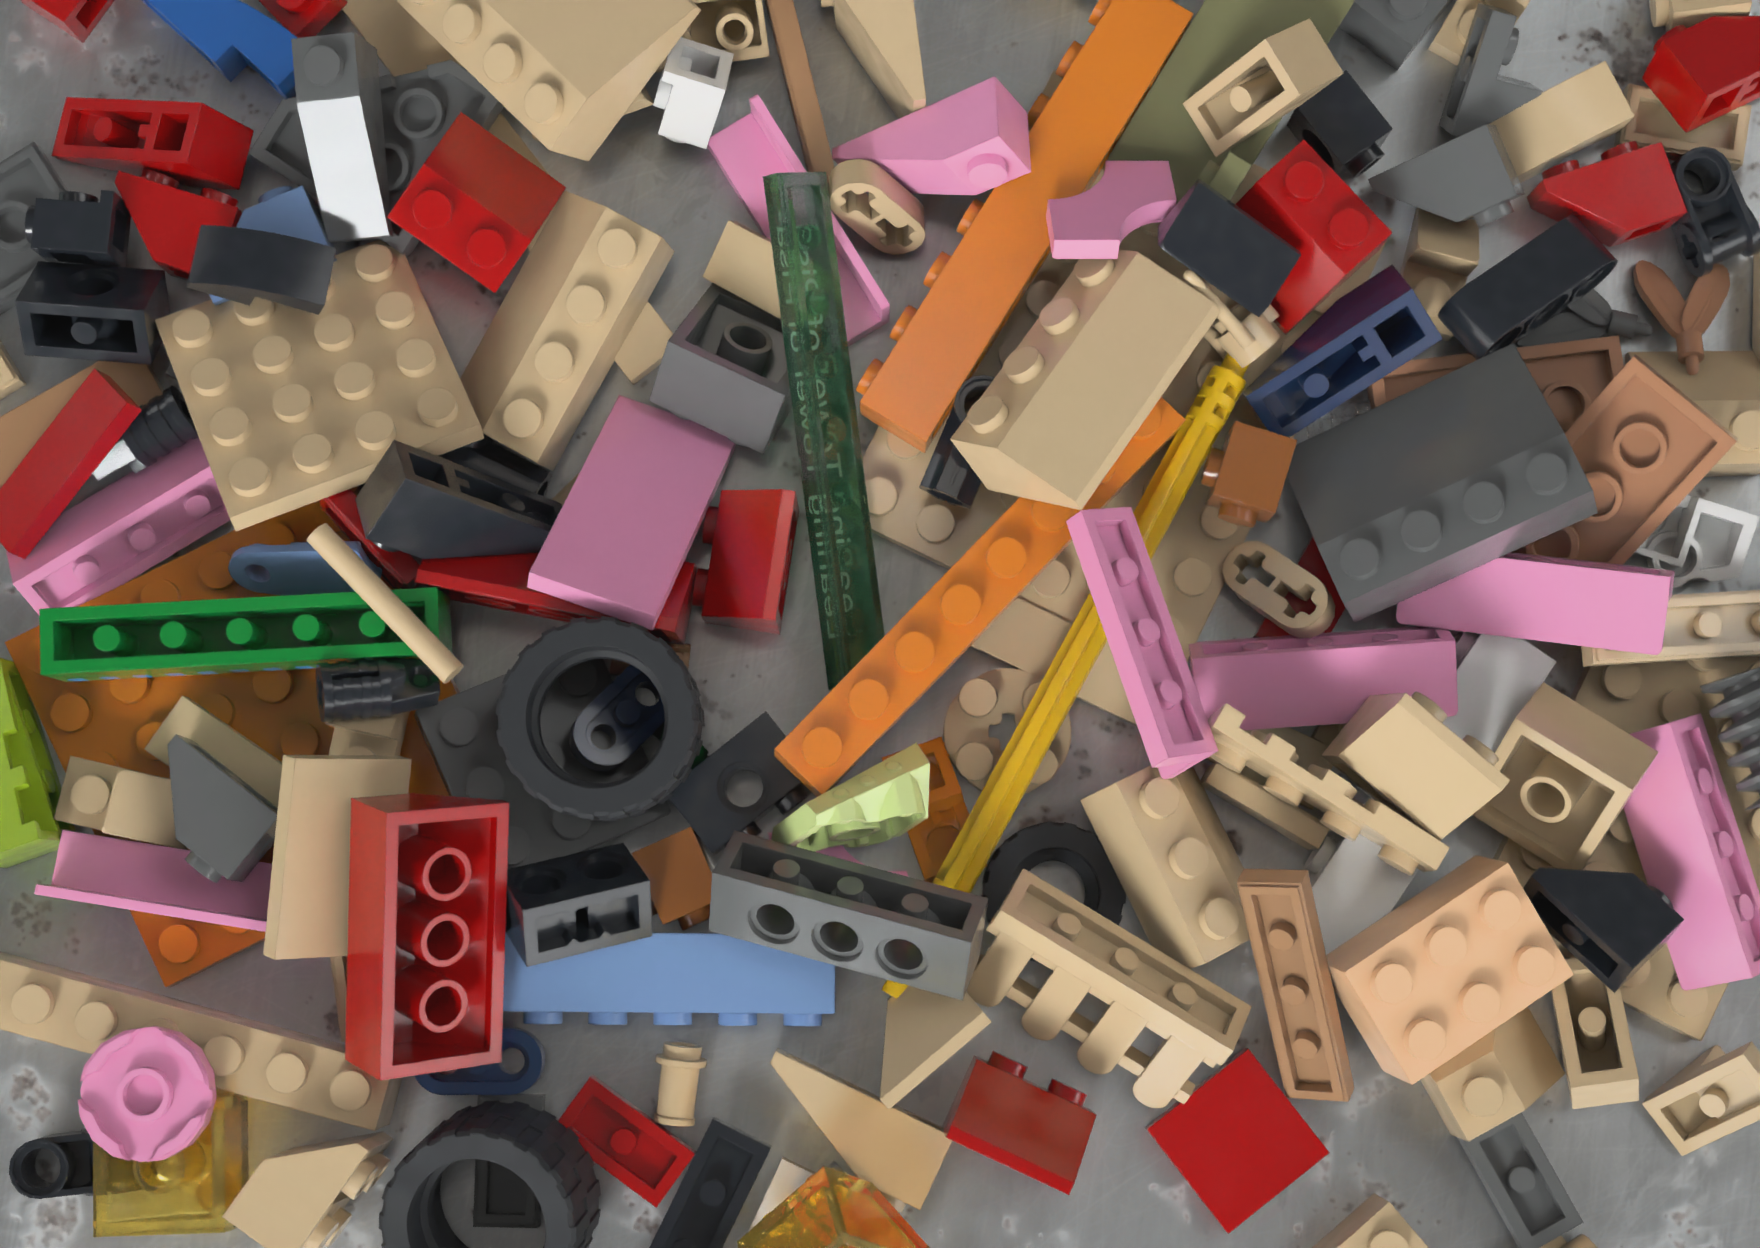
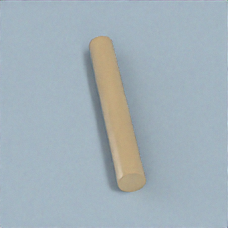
(385, 603)

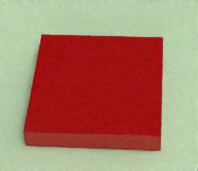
(1237, 1140)

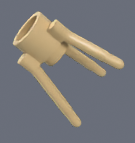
(1238, 329)

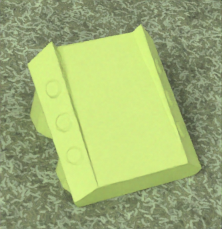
(865, 808)

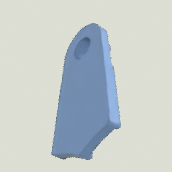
(290, 569)

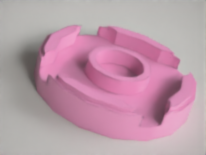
(147, 1094)

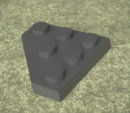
(415, 118)

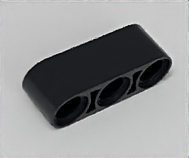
(1527, 288)

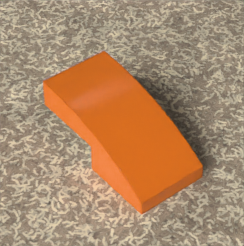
(946, 811)

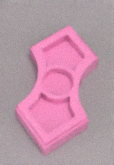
(1100, 218)

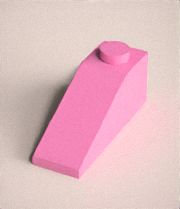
(952, 145)

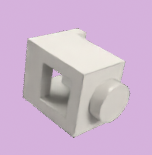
(692, 91)

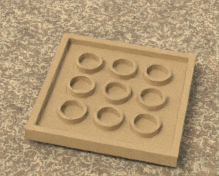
(311, 400)

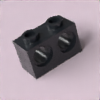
(577, 904)

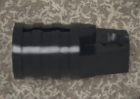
(153, 433)
(374, 688)

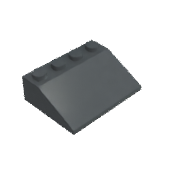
(1438, 483)

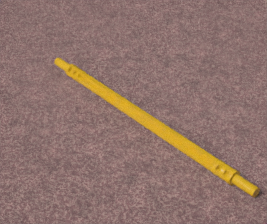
(1084, 641)

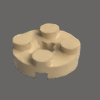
(983, 704)

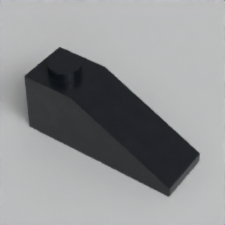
(449, 510)

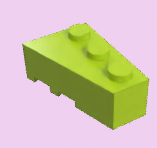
(27, 777)

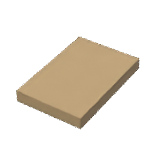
(313, 848)

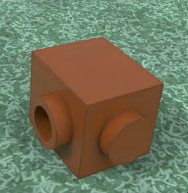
(1247, 474)
(678, 878)

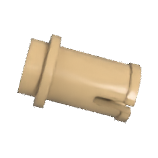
(678, 1083)

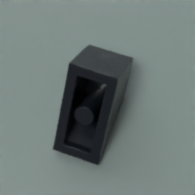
(1603, 918)

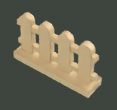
(1117, 967)

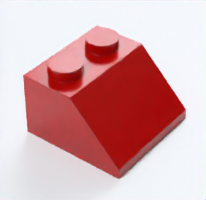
(477, 202)
(1320, 218)
(749, 559)
(1021, 1122)

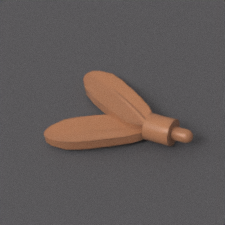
(1683, 318)

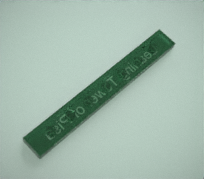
(824, 418)

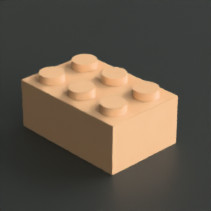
(1446, 968)

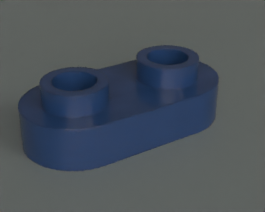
(621, 717)
(493, 1078)

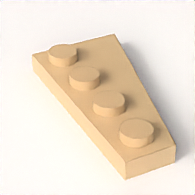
(1401, 841)

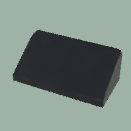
(1227, 247)

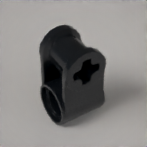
(1712, 214)
(76, 1163)

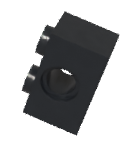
(92, 312)
(704, 794)

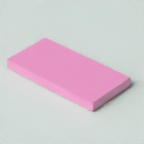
(632, 513)

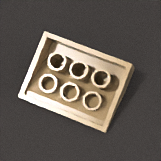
(559, 63)

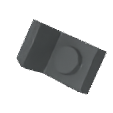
(1477, 90)

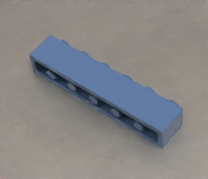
(672, 980)

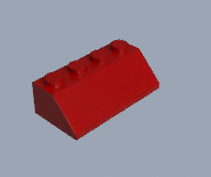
(502, 585)
(426, 933)

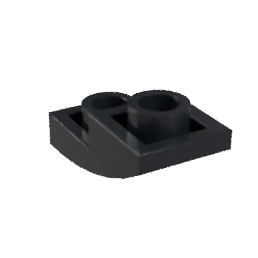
(263, 265)

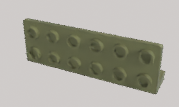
(1211, 44)

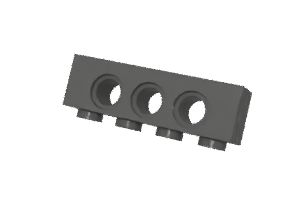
(847, 914)

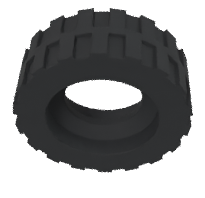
(1059, 843)

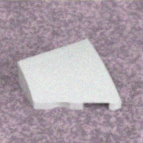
(1699, 542)

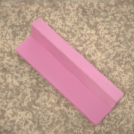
(757, 149)
(122, 531)
(1551, 602)
(1142, 639)
(1324, 676)
(1696, 856)
(154, 882)

